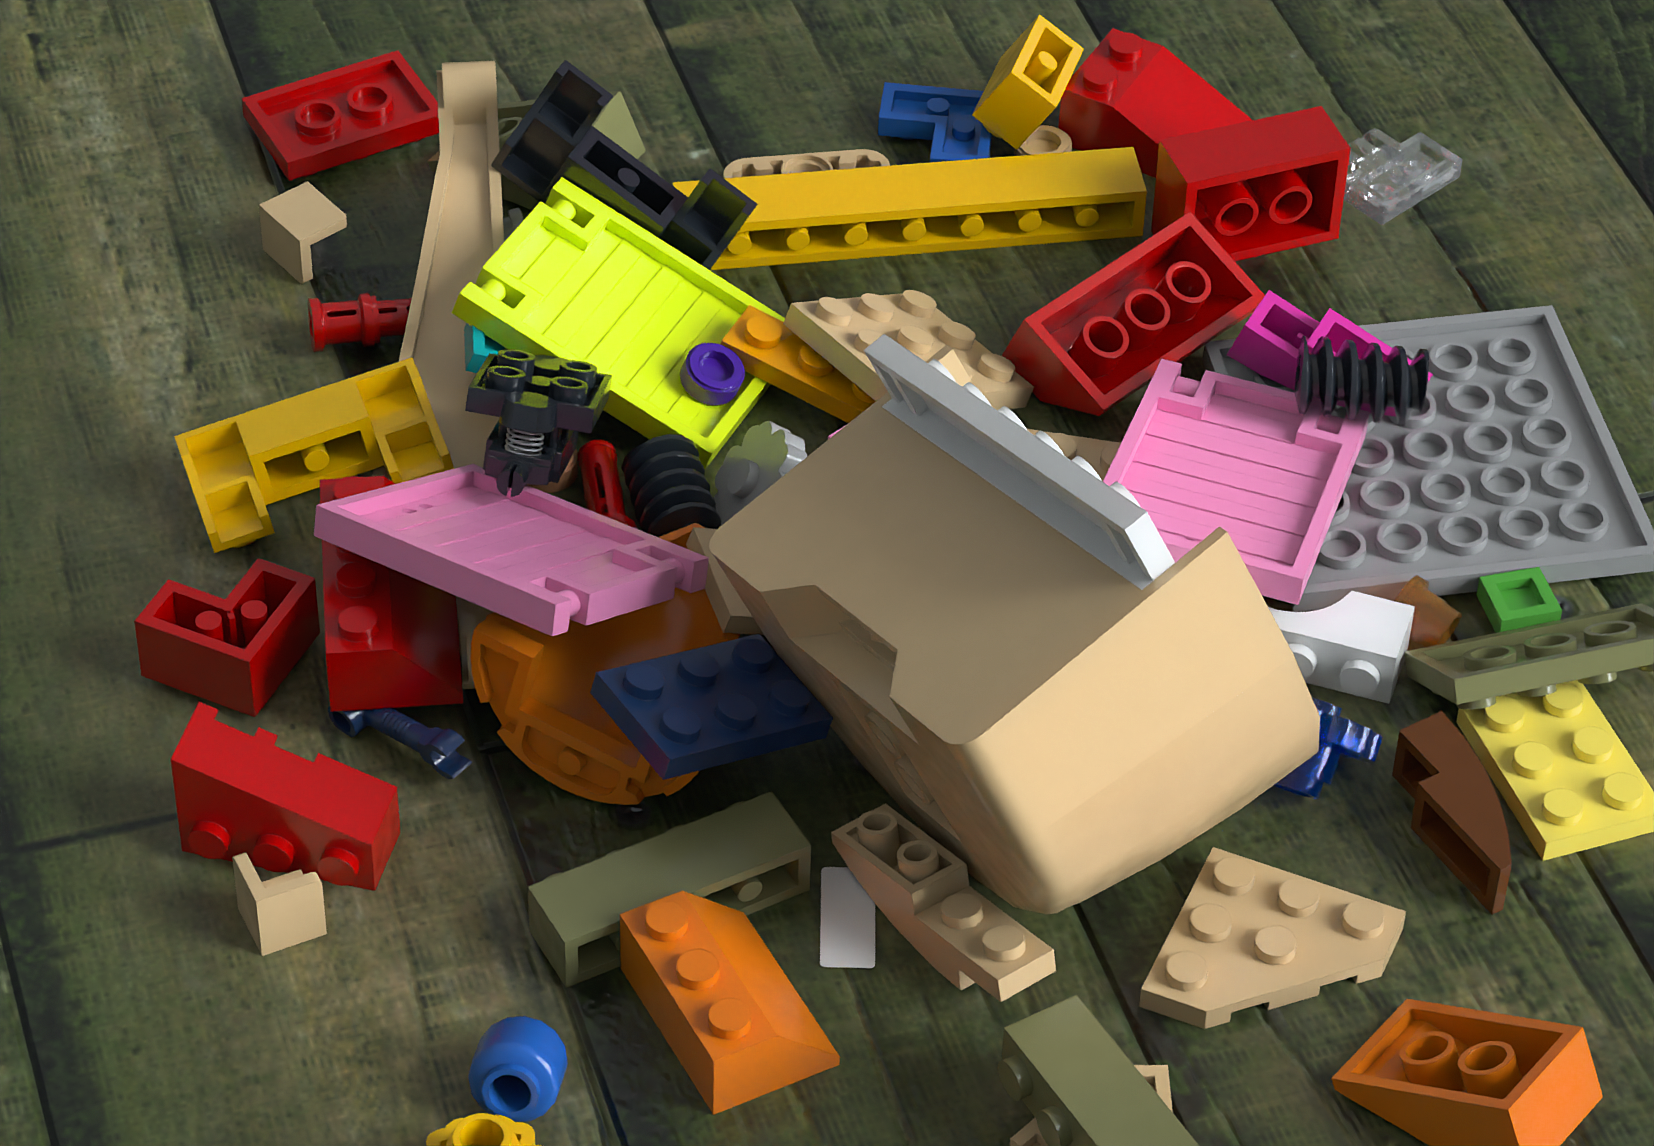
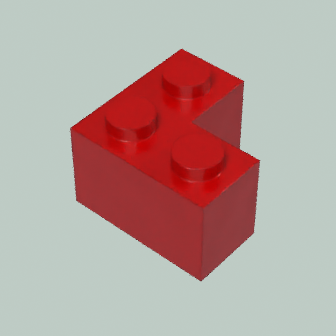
(232, 646)

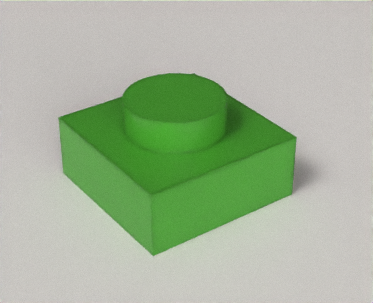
(1517, 599)

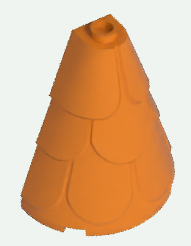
(545, 682)

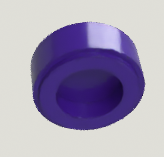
(712, 373)

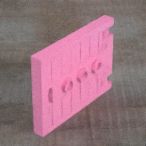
(1239, 462)
(510, 554)

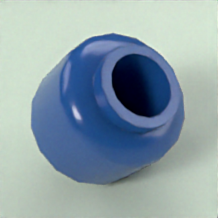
(518, 1068)

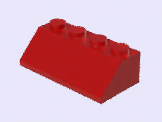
(1121, 321)
(384, 631)

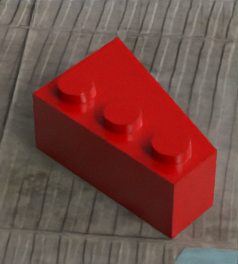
(278, 807)

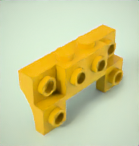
(306, 438)

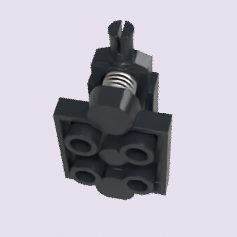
(540, 412)

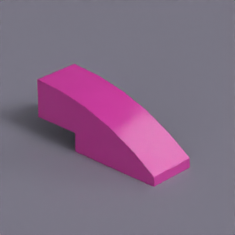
(1274, 335)

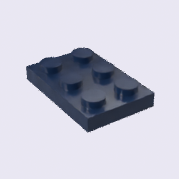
(710, 706)

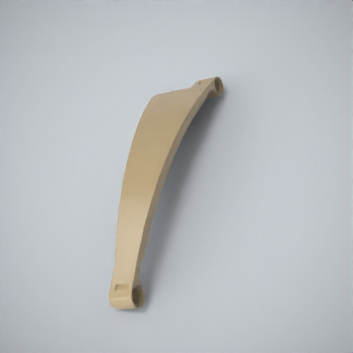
(458, 240)

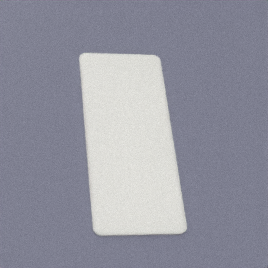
(846, 921)

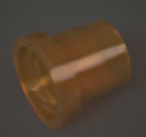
(1432, 617)

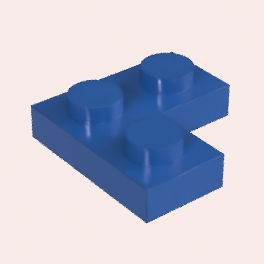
(938, 116)

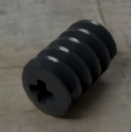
(1361, 380)
(669, 486)

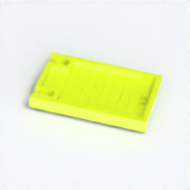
(615, 296)

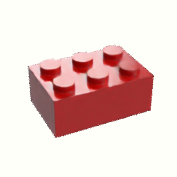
(1256, 182)

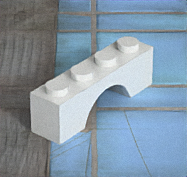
(1351, 644)

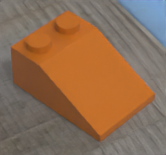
(1473, 1076)

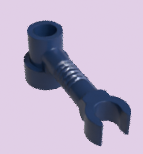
(434, 744)

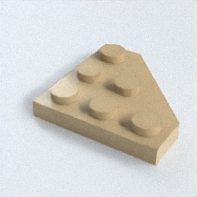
(1264, 939)

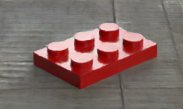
(342, 115)

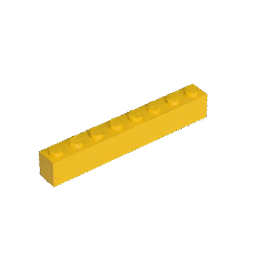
(937, 207)

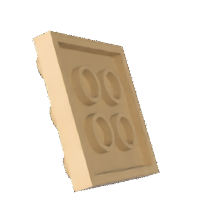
(847, 326)

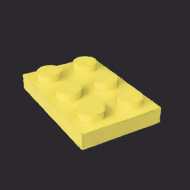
(1561, 769)

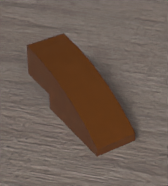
(1455, 806)

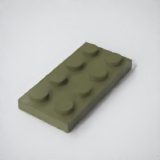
(1537, 657)

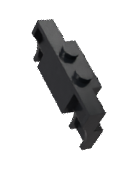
(561, 141)

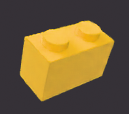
(1028, 82)

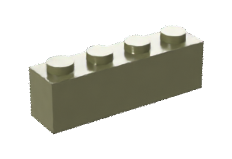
(733, 857)
(1083, 1083)

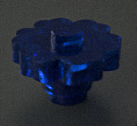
(1336, 739)

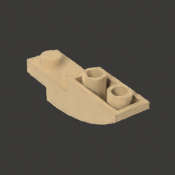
(932, 905)

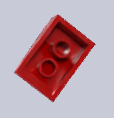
(1136, 96)

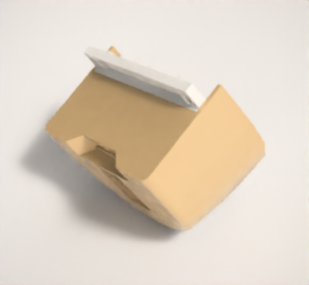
(1016, 640)

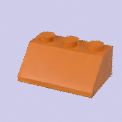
(720, 999)

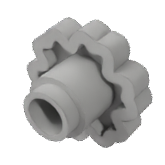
(752, 468)

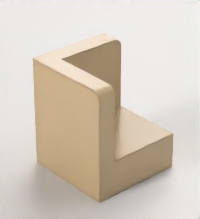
(294, 223)
(281, 908)

